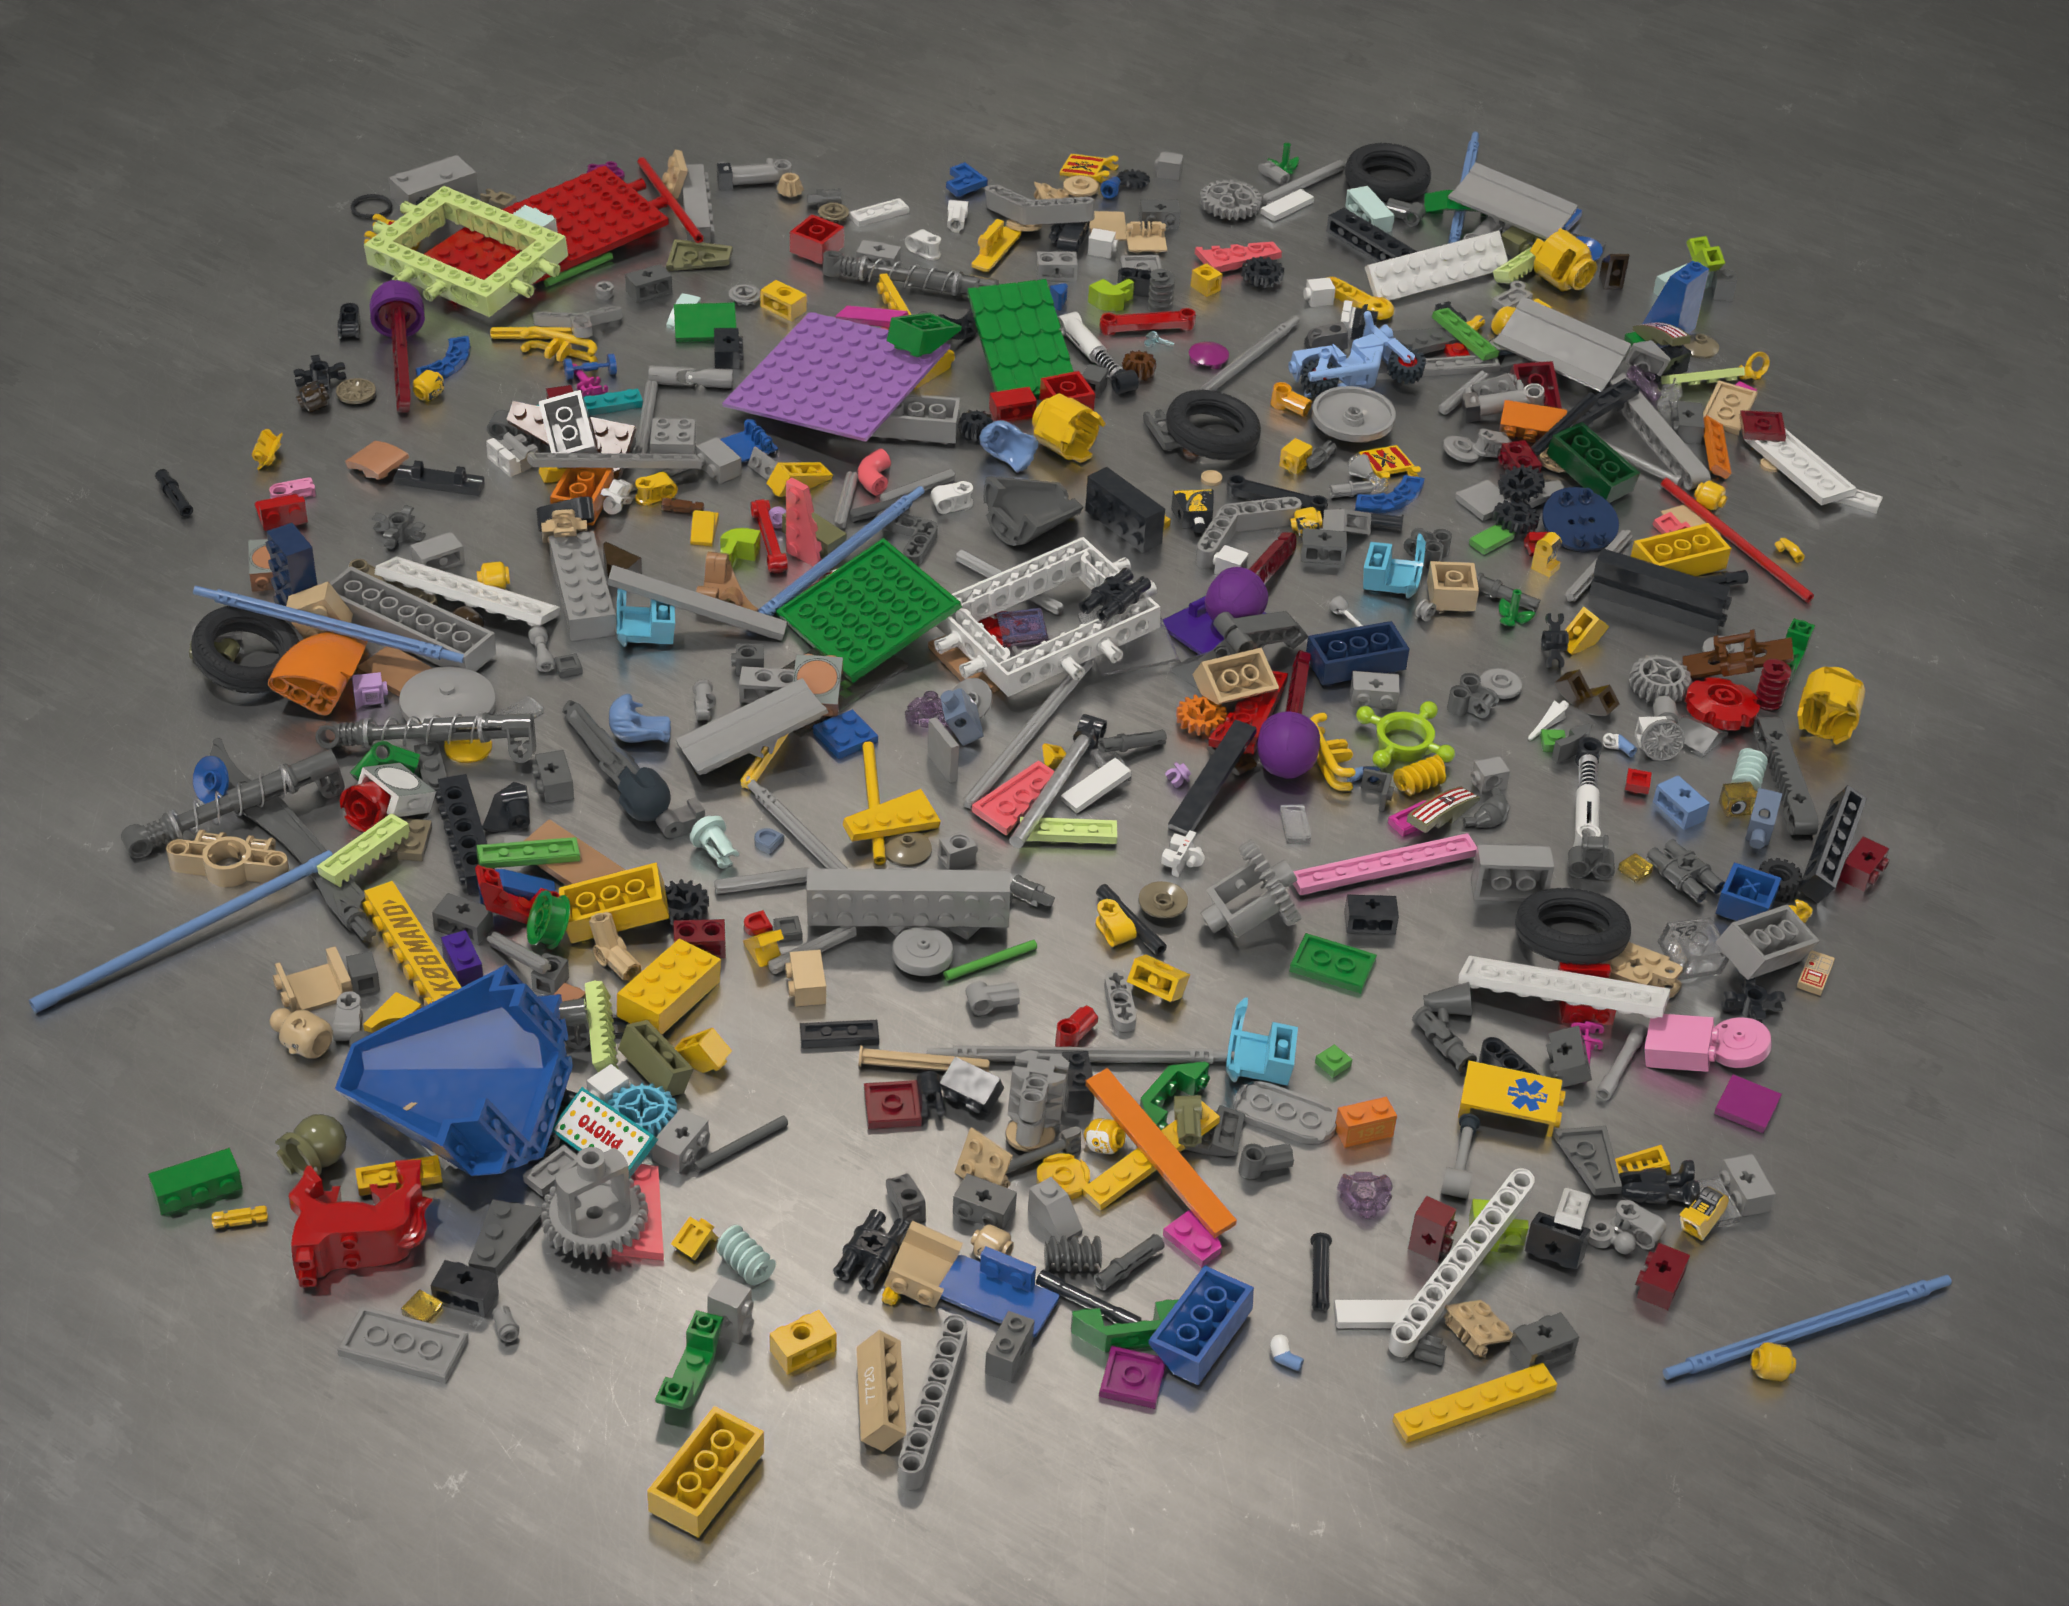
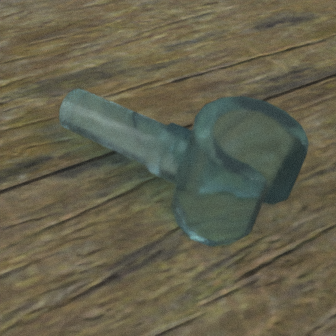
(1154, 338)

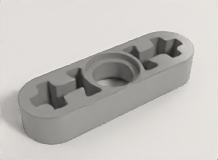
(1122, 992)

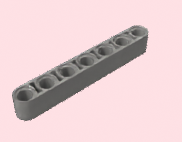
(932, 1402)

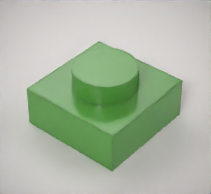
(1549, 737)
(1333, 1061)

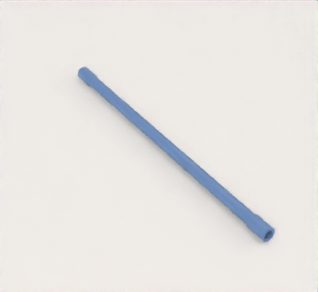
(54, 995)

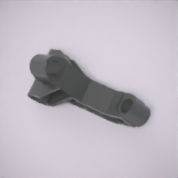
(1256, 632)

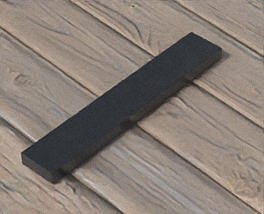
(1212, 777)

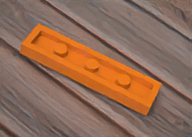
(1716, 448)

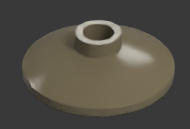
(1702, 346)
(908, 849)
(1163, 899)

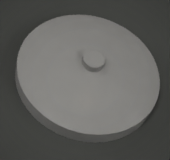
(1353, 414)
(446, 693)

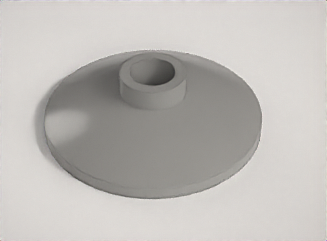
(978, 691)

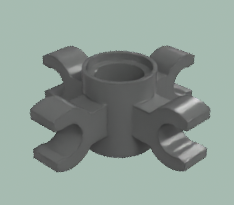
(399, 526)

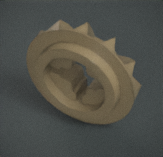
(826, 212)

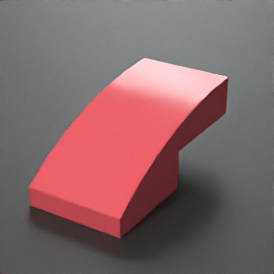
(1669, 523)

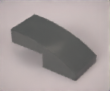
(1567, 747)

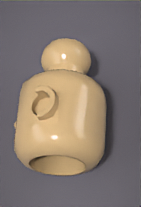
(302, 1032)

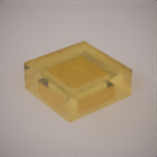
(1635, 867)
(421, 1307)

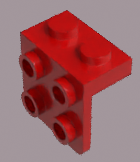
(281, 511)

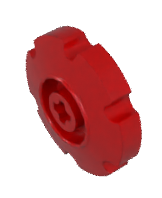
(1722, 703)

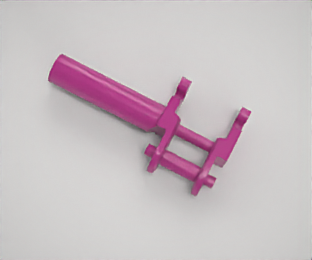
(589, 385)
(1590, 1027)

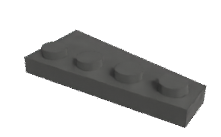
(1425, 339)

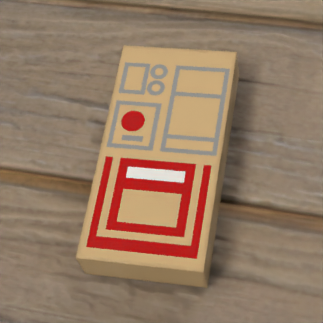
(1815, 972)

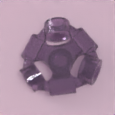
(1637, 374)
(927, 708)
(1369, 1199)

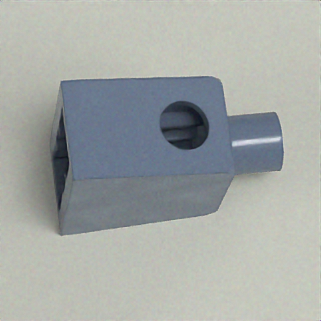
(959, 706)
(1761, 827)

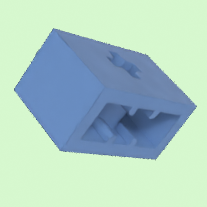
(1681, 802)

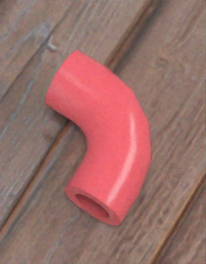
(870, 469)

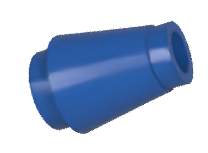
(1111, 187)

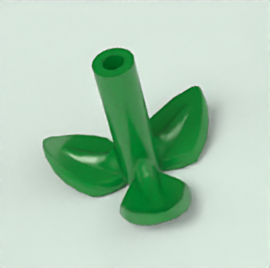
(1286, 164)
(1510, 611)

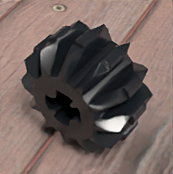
(972, 424)

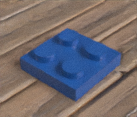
(845, 733)

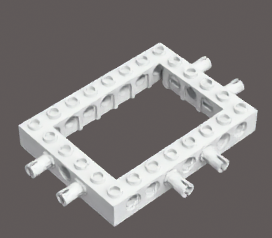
(1060, 653)

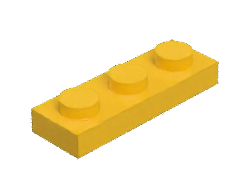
(385, 1173)

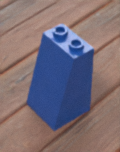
(1680, 298)

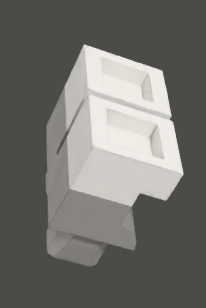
(510, 453)

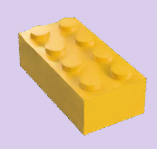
(1687, 550)
(631, 897)
(669, 986)
(705, 1471)

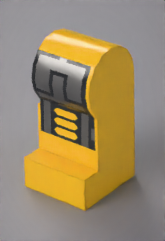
(1545, 555)
(1704, 1212)

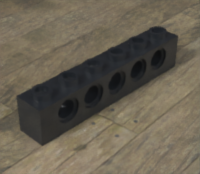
(1365, 236)
(462, 825)
(1832, 844)

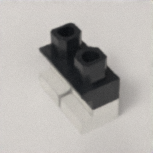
(1354, 319)

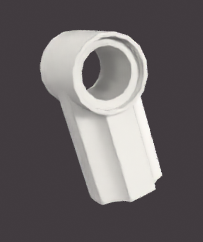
(957, 214)

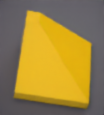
(1053, 755)

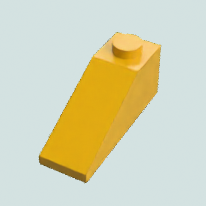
(805, 472)

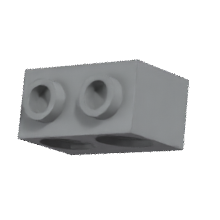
(1057, 266)

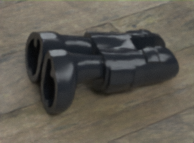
(1657, 1187)

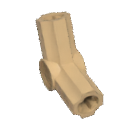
(611, 949)

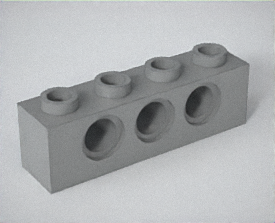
(759, 682)

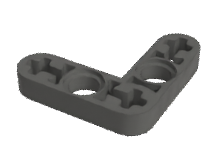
(916, 534)

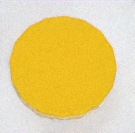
(1066, 1171)

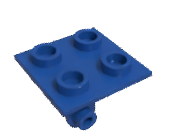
(744, 442)

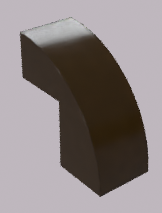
(1594, 701)

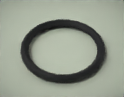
(371, 196)

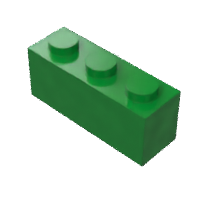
(195, 1181)

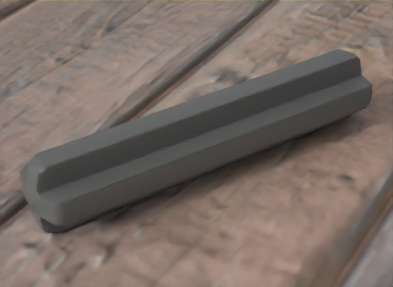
(870, 510)

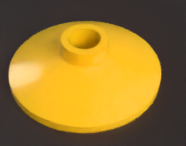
(467, 752)

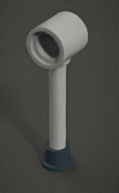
(1456, 1179)

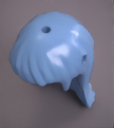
(1009, 444)
(634, 727)

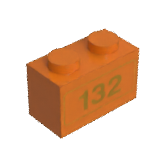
(1365, 1122)

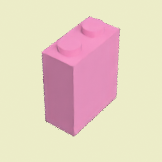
(1681, 1042)

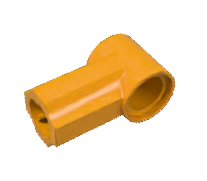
(1285, 398)

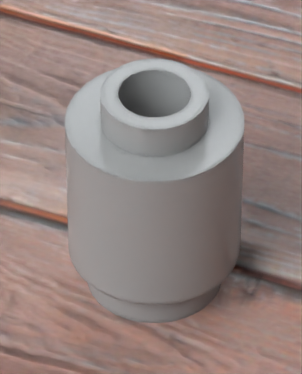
(1665, 707)

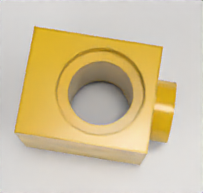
(1206, 280)
(1294, 456)

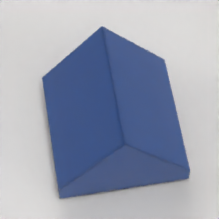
(1059, 295)

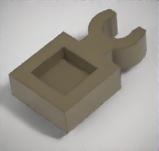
(499, 200)

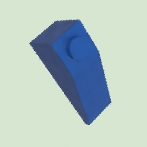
(521, 884)

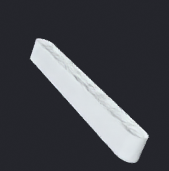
(1458, 1271)

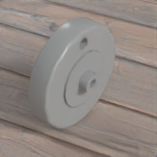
(922, 951)

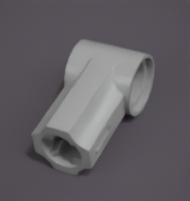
(985, 998)

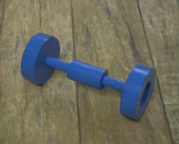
(569, 368)

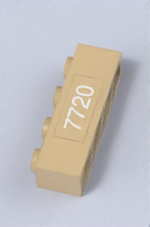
(881, 1391)

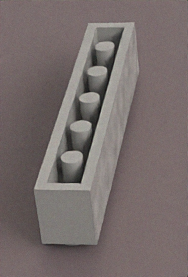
(698, 201)

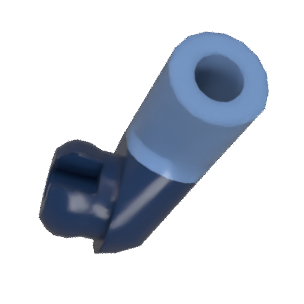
(1359, 774)

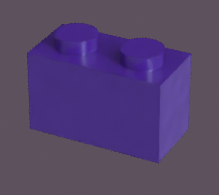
(461, 957)

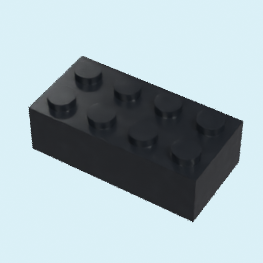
(1125, 509)

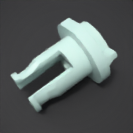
(710, 834)

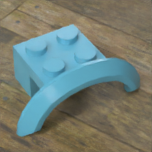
(1390, 574)
(644, 624)
(1261, 1056)

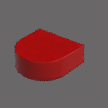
(757, 923)

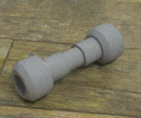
(544, 660)

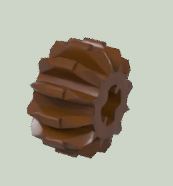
(1141, 363)

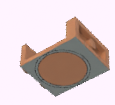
(259, 568)
(822, 677)

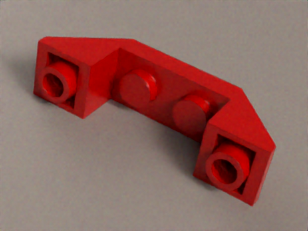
(501, 902)

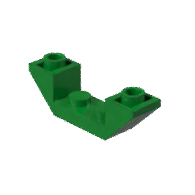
(1438, 202)
(1801, 633)
(1185, 1077)
(1089, 1326)
(694, 1364)

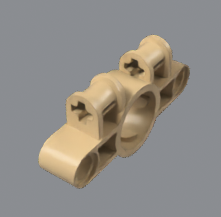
(199, 857)

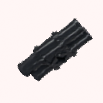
(1115, 595)
(871, 1249)

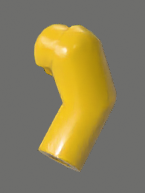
(1791, 547)

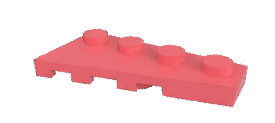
(1236, 255)
(800, 525)
(651, 1240)

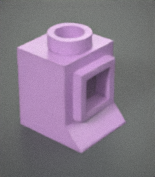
(369, 689)

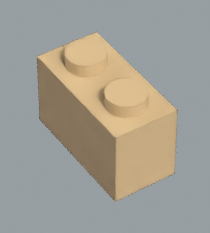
(806, 977)

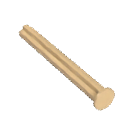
(914, 1060)

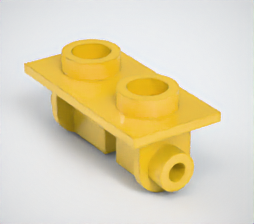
(266, 447)

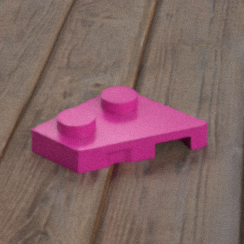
(1193, 1239)

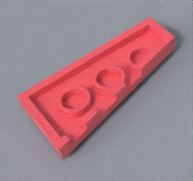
(1013, 798)

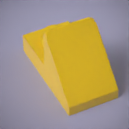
(703, 527)
(764, 946)

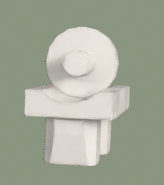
(617, 495)
(1185, 854)

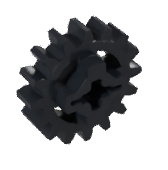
(1262, 272)
(1521, 483)
(1516, 517)
(686, 901)

